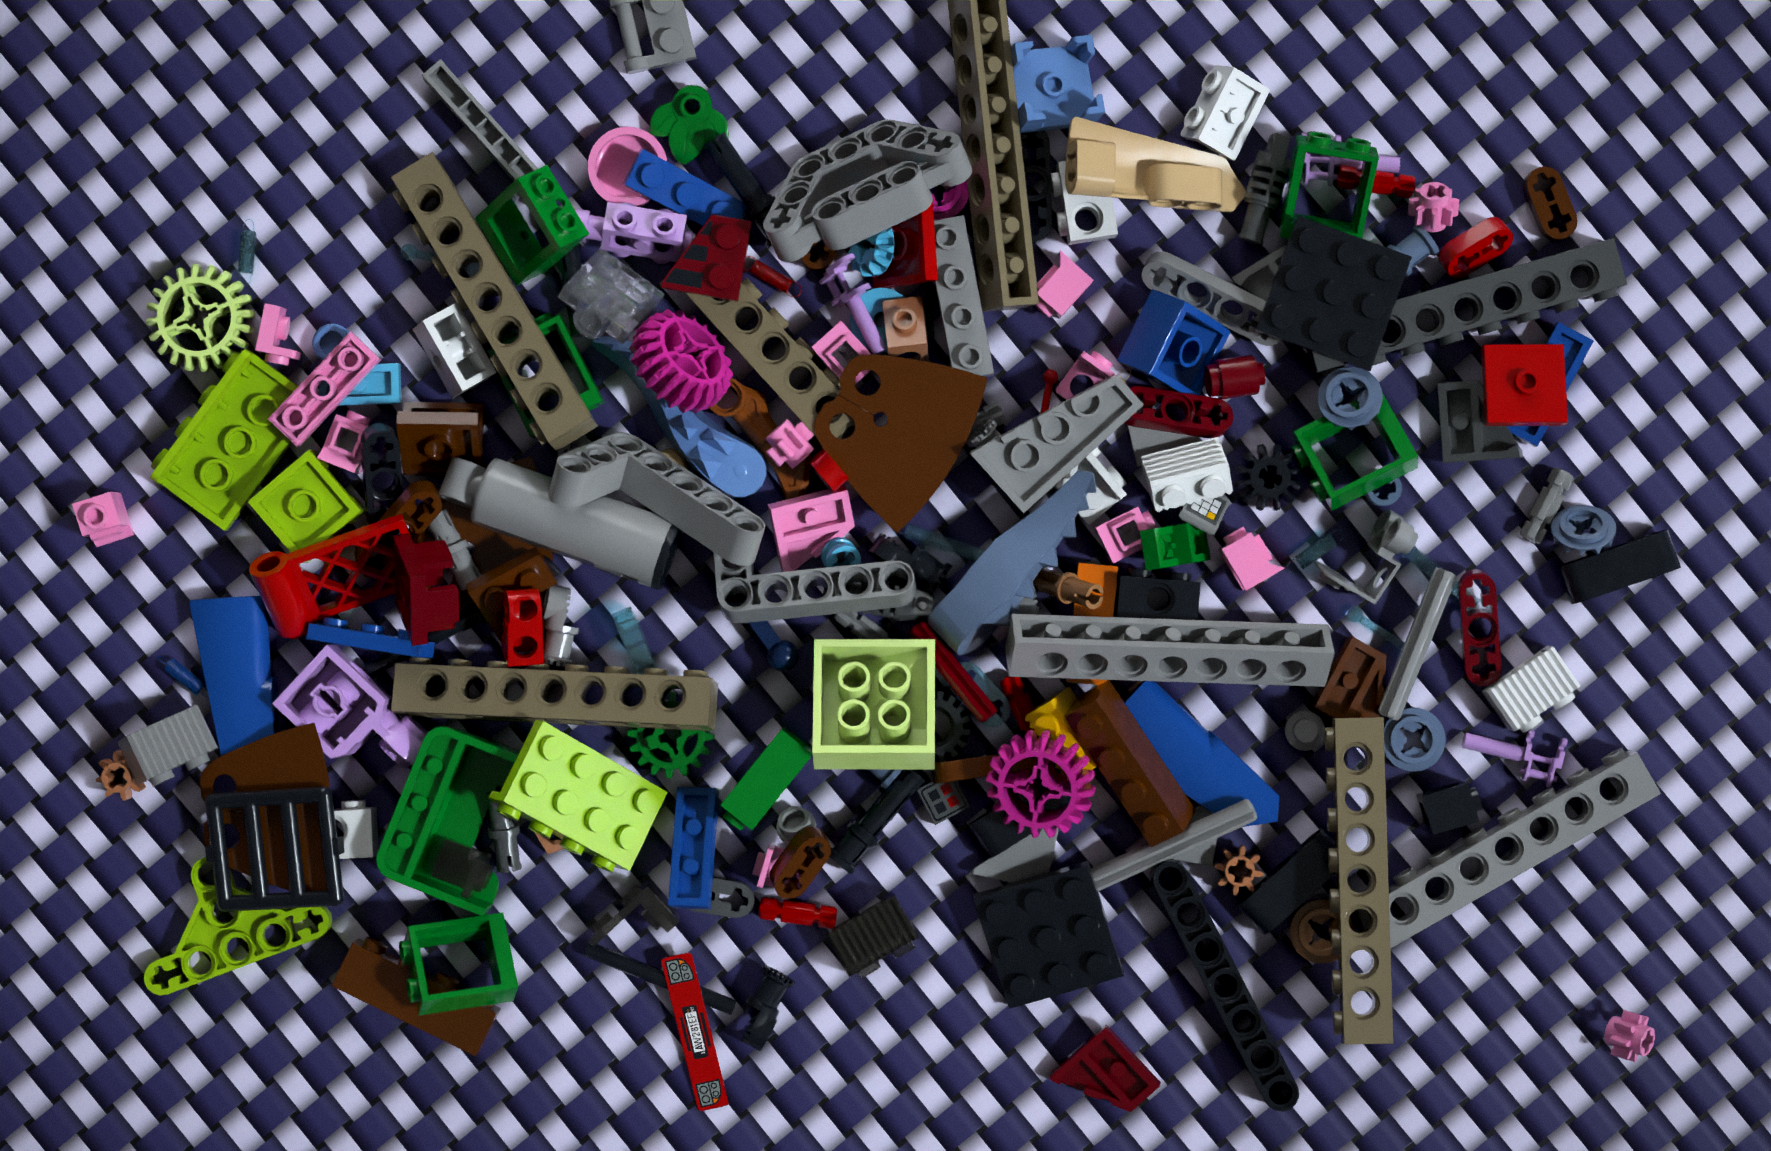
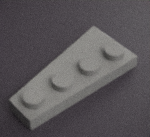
(1047, 447)

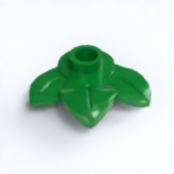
(686, 129)

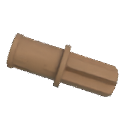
(1069, 588)

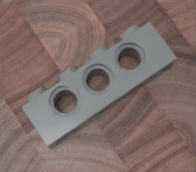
(960, 299)

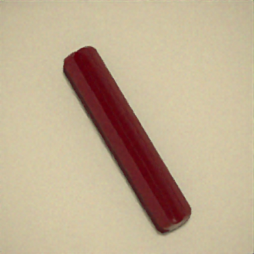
(956, 675)

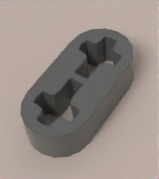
(724, 907)

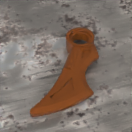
(754, 419)

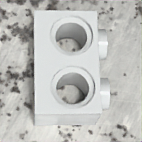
(1071, 204)

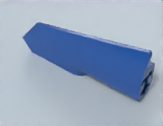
(237, 668)
(1197, 757)

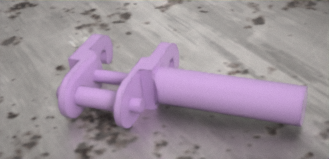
(1385, 164)
(854, 303)
(1518, 753)

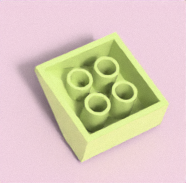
(874, 704)

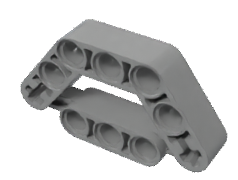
(862, 186)

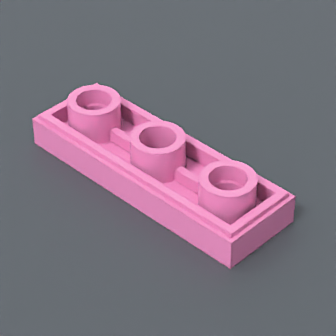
(342, 370)

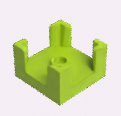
(306, 504)

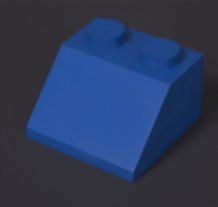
(1173, 343)

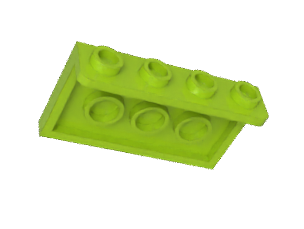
(228, 442)
(579, 798)

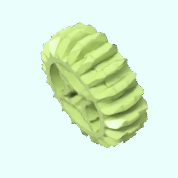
(186, 286)

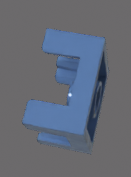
(1054, 85)

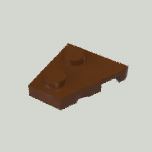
(1353, 682)

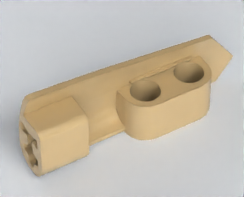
(1139, 167)

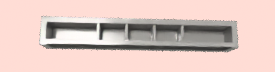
(478, 121)

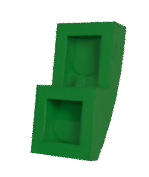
(1174, 546)

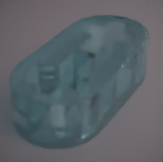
(634, 640)
(990, 691)

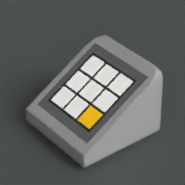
(1205, 514)

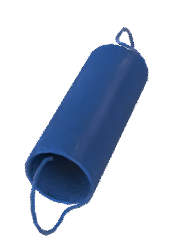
(184, 676)

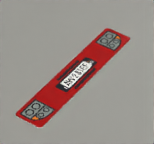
(694, 1031)

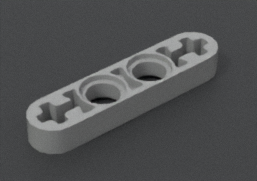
(1217, 293)

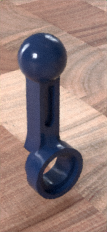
(781, 654)

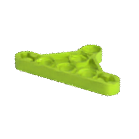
(211, 936)

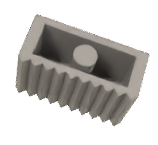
(168, 745)

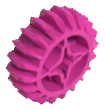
(681, 361)
(1008, 783)

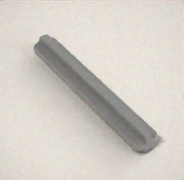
(1417, 643)

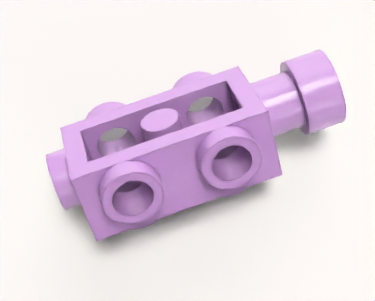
(641, 228)

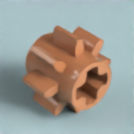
(111, 777)
(1232, 860)

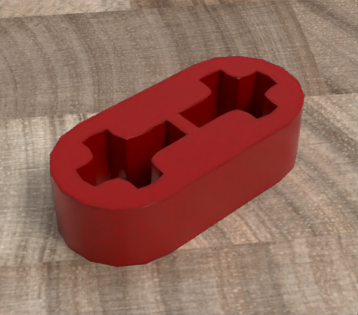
(1475, 247)
(828, 469)

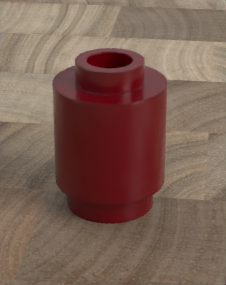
(1234, 377)

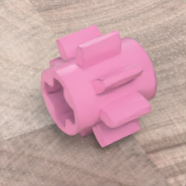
(1433, 206)
(789, 443)
(1629, 1036)

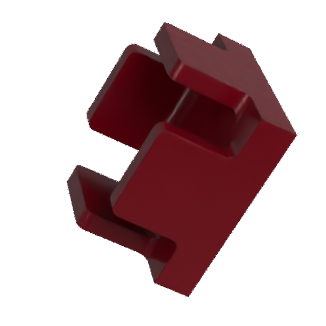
(423, 607)

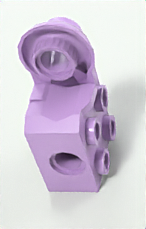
(348, 709)

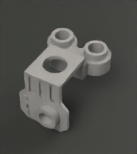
(1388, 538)

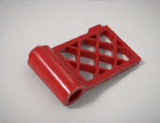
(286, 585)

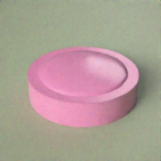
(612, 159)

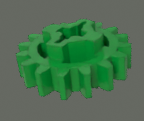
(679, 758)

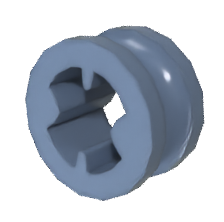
(1390, 498)

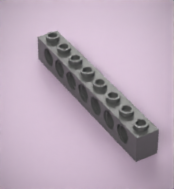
(1598, 260)

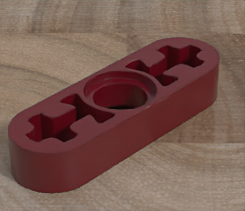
(1188, 402)
(1471, 657)

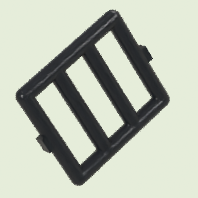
(261, 898)

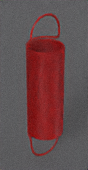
(772, 276)

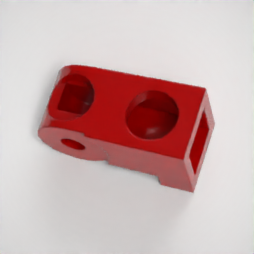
(522, 627)

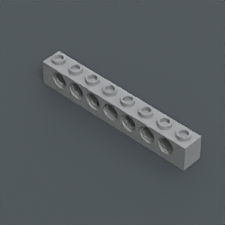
(1168, 650)
(1633, 789)

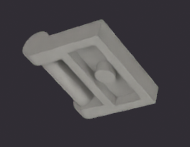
(667, 30)

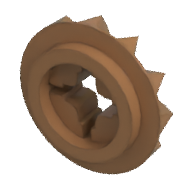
(1302, 933)

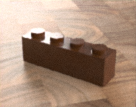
(1130, 763)
(381, 982)

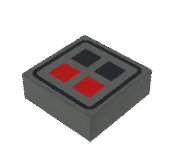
(943, 800)

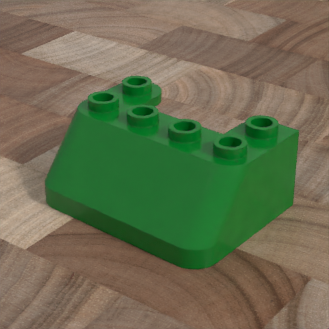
(441, 802)

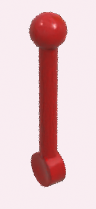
(1050, 377)

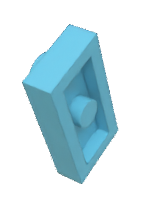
(377, 388)

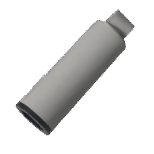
(598, 533)

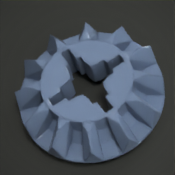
(1354, 381)
(1578, 519)
(1432, 739)

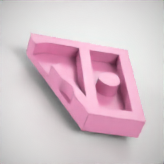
(807, 523)

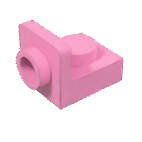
(272, 329)

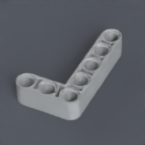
(663, 487)
(799, 582)

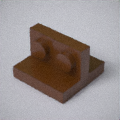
(437, 432)

